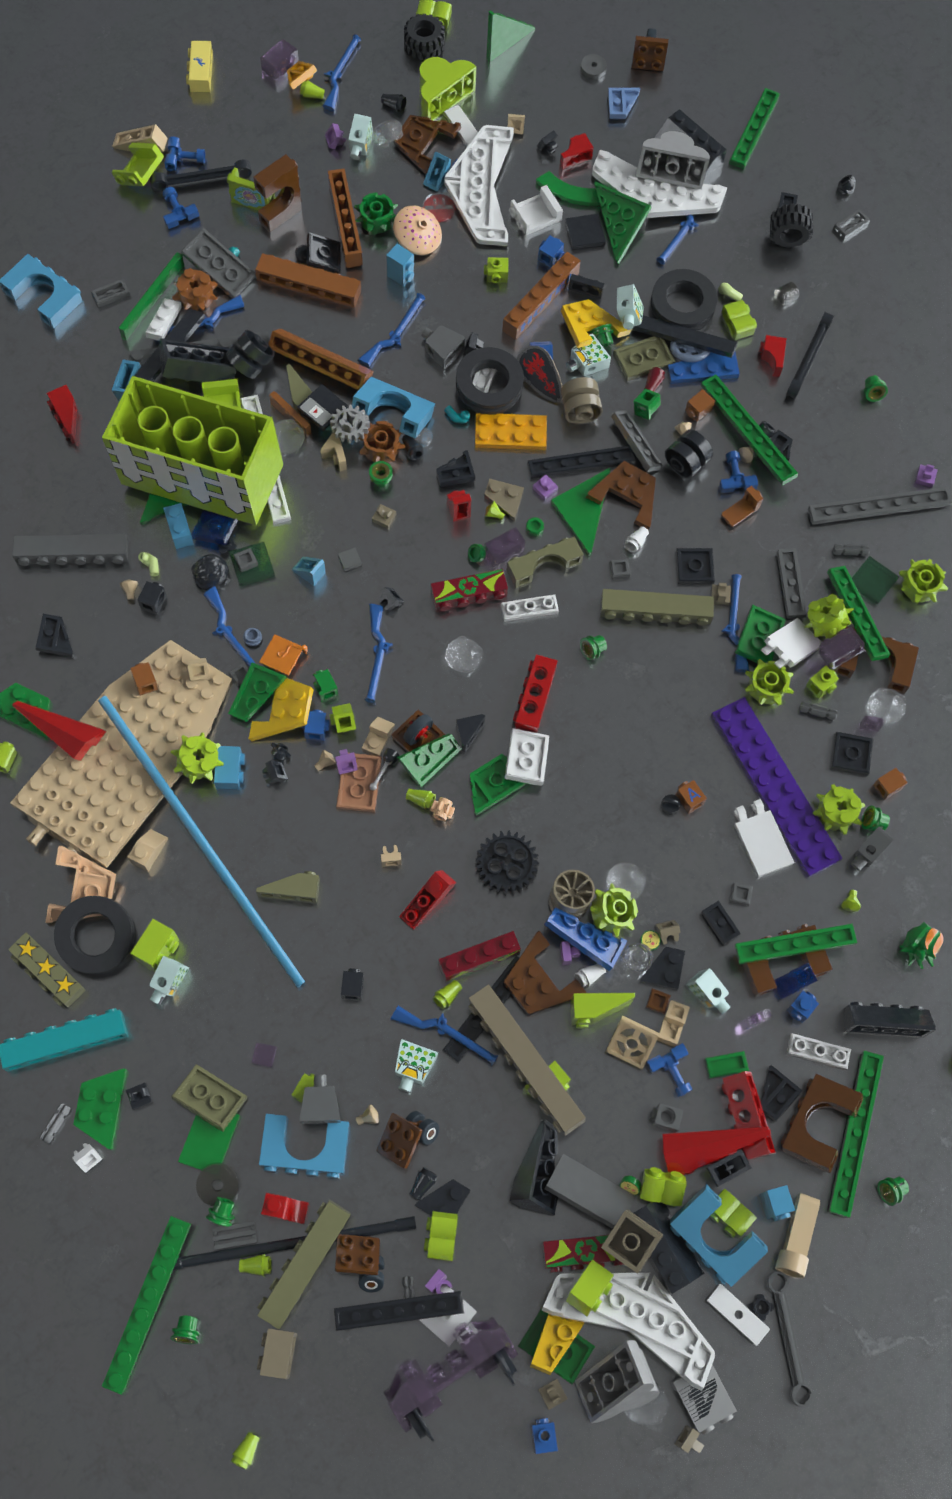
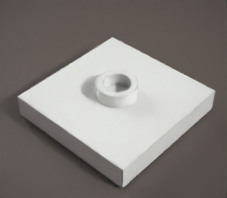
(445, 1325)

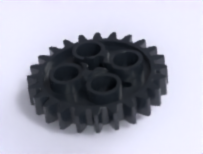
(501, 878)

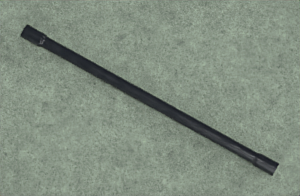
(397, 1225)

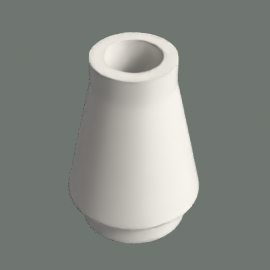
(635, 540)
(588, 975)

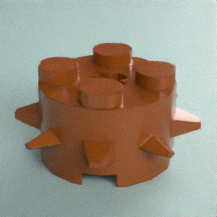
(195, 290)
(381, 442)

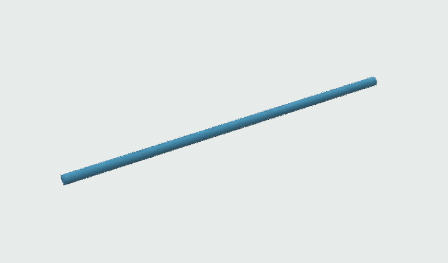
(202, 842)

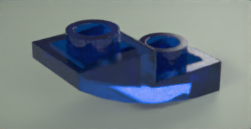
(795, 981)

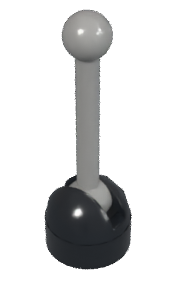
(389, 757)

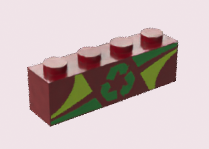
(469, 590)
(479, 956)
(576, 1253)

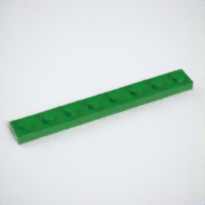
(749, 430)
(856, 1136)
(146, 1305)

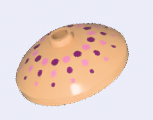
(414, 236)

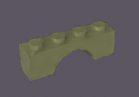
(565, 553)

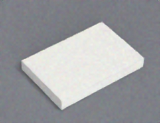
(527, 757)

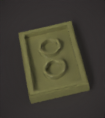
(641, 356)
(209, 1097)

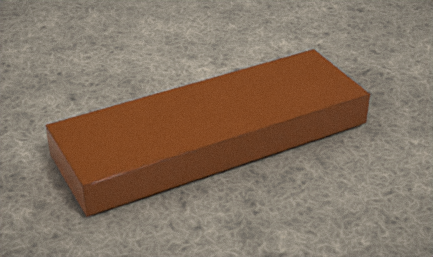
(289, 412)

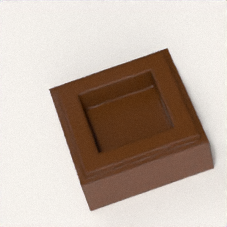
(658, 1001)

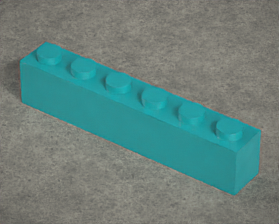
(62, 1040)

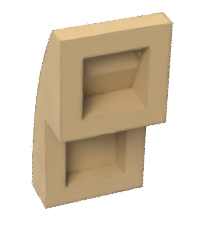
(673, 1023)

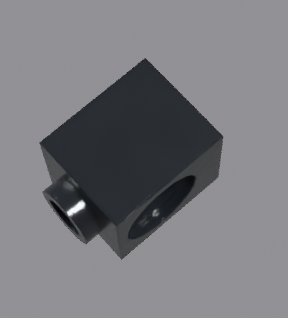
(151, 596)
(352, 984)

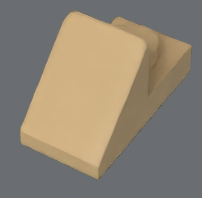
(334, 449)
(378, 736)

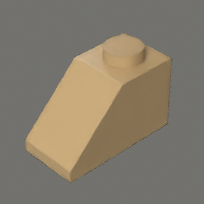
(147, 849)

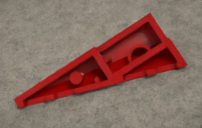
(67, 733)
(693, 1150)

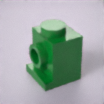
(646, 403)
(325, 685)

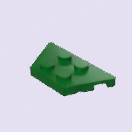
(20, 693)
(489, 784)
(100, 1106)

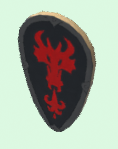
(541, 372)

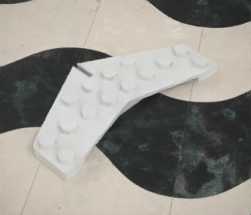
(473, 181)
(664, 198)
(648, 1316)

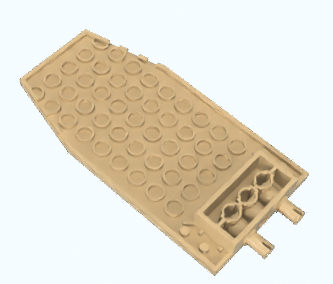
(109, 794)

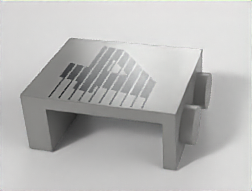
(708, 1405)

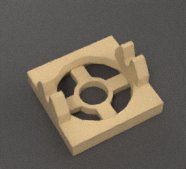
(638, 1061)

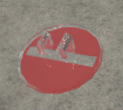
(440, 206)

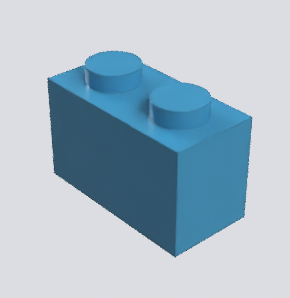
(400, 265)
(125, 372)
(178, 526)
(229, 775)
(777, 1203)

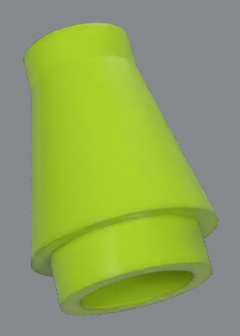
(311, 90)
(421, 797)
(446, 995)
(256, 1265)
(245, 1451)

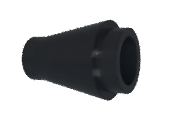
(395, 101)
(413, 448)
(424, 1181)

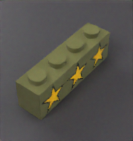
(47, 970)

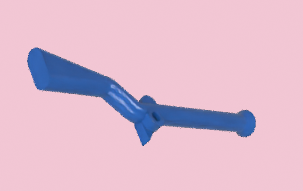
(330, 101)
(689, 224)
(232, 304)
(367, 358)
(214, 599)
(375, 617)
(741, 662)
(403, 1016)

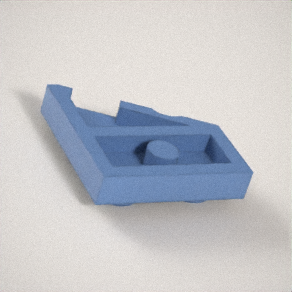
(621, 101)

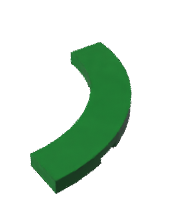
(568, 192)

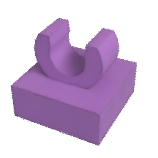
(334, 136)
(926, 475)
(545, 487)
(346, 762)
(568, 953)
(435, 1283)

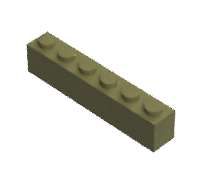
(657, 607)
(303, 1264)

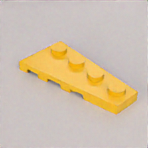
(554, 1342)

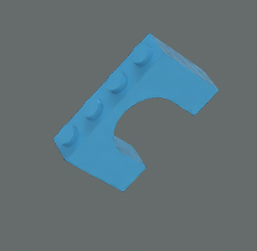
(30, 272)
(378, 393)
(329, 1161)
(729, 1263)

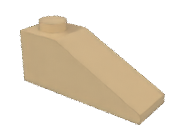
(146, 134)

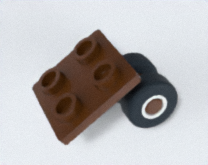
(403, 1135)
(361, 1257)

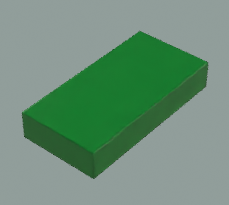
(726, 1065)

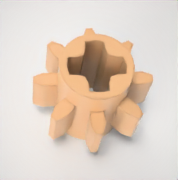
(442, 809)

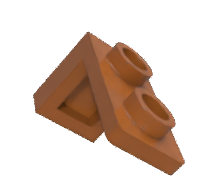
(743, 508)

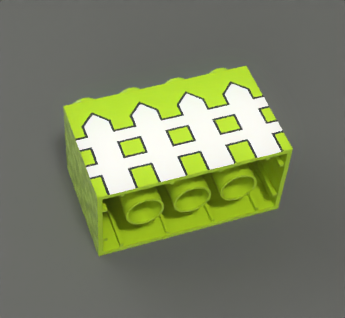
(194, 450)

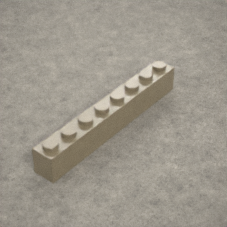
(527, 1060)

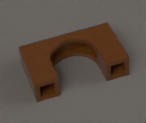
(277, 176)
(902, 663)
(760, 975)
(821, 1094)

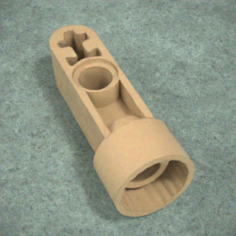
(793, 1257)

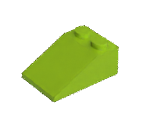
(593, 1007)

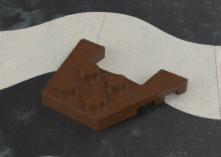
(418, 135)
(631, 485)
(532, 985)

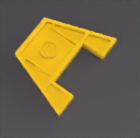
(586, 316)
(288, 710)

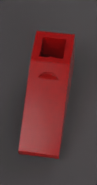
(66, 410)
(427, 898)

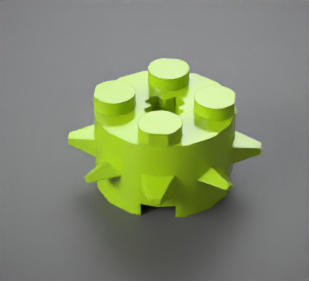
(923, 581)
(828, 616)
(768, 692)
(187, 761)
(845, 800)
(613, 910)

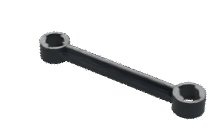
(160, 181)
(810, 354)

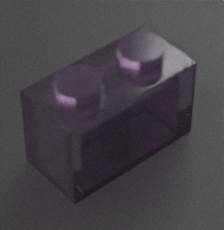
(279, 59)
(504, 547)
(841, 647)

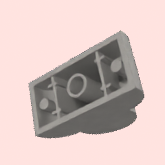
(673, 160)
(617, 1383)

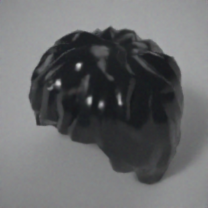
(209, 571)

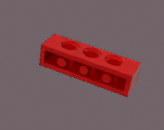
(540, 666)
(751, 1103)

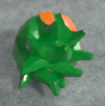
(922, 944)

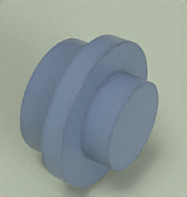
(252, 637)

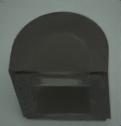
(787, 293)

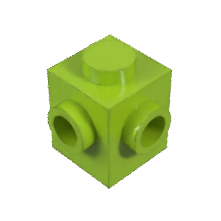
(496, 270)
(823, 682)
(343, 718)

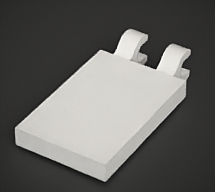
(791, 644)
(762, 840)

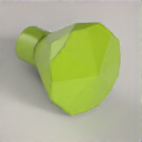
(493, 511)
(851, 902)

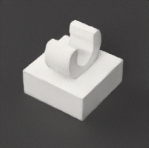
(87, 1157)

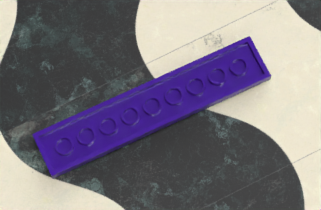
(776, 787)

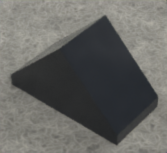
(468, 729)
(729, 1168)

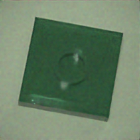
(260, 572)
(874, 580)

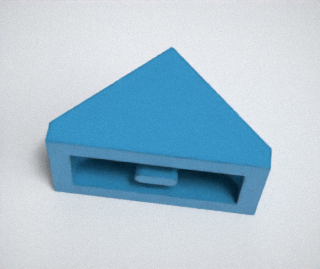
(437, 171)
(310, 569)

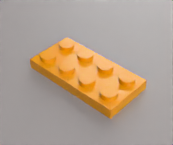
(511, 431)

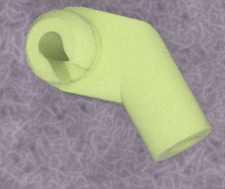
(726, 289)
(150, 561)

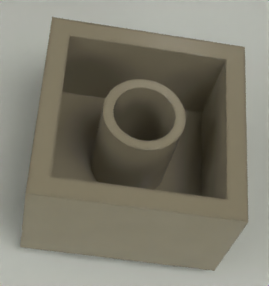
(632, 1241)
(277, 1353)

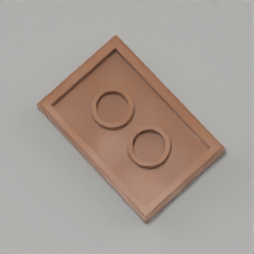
(354, 786)

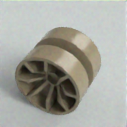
(581, 400)
(572, 893)

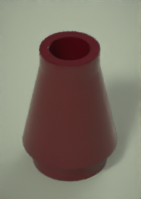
(654, 378)

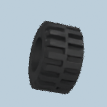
(424, 36)
(791, 225)

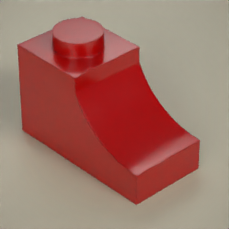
(579, 151)
(773, 352)
(459, 505)
(284, 1208)

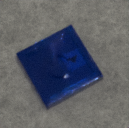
(213, 528)

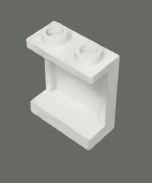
(536, 211)

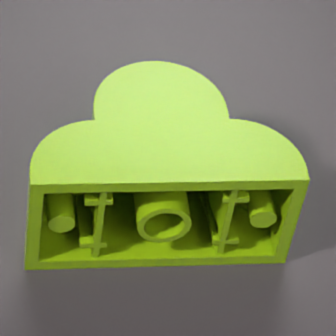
(444, 85)

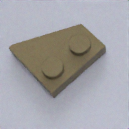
(505, 495)

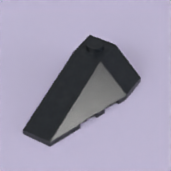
(535, 1171)

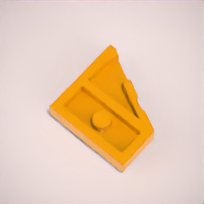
(299, 73)

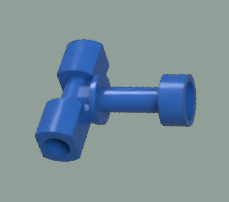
(176, 154)
(179, 212)
(738, 479)
(669, 1062)

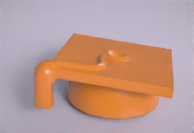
(282, 654)

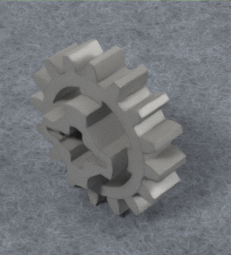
(346, 418)

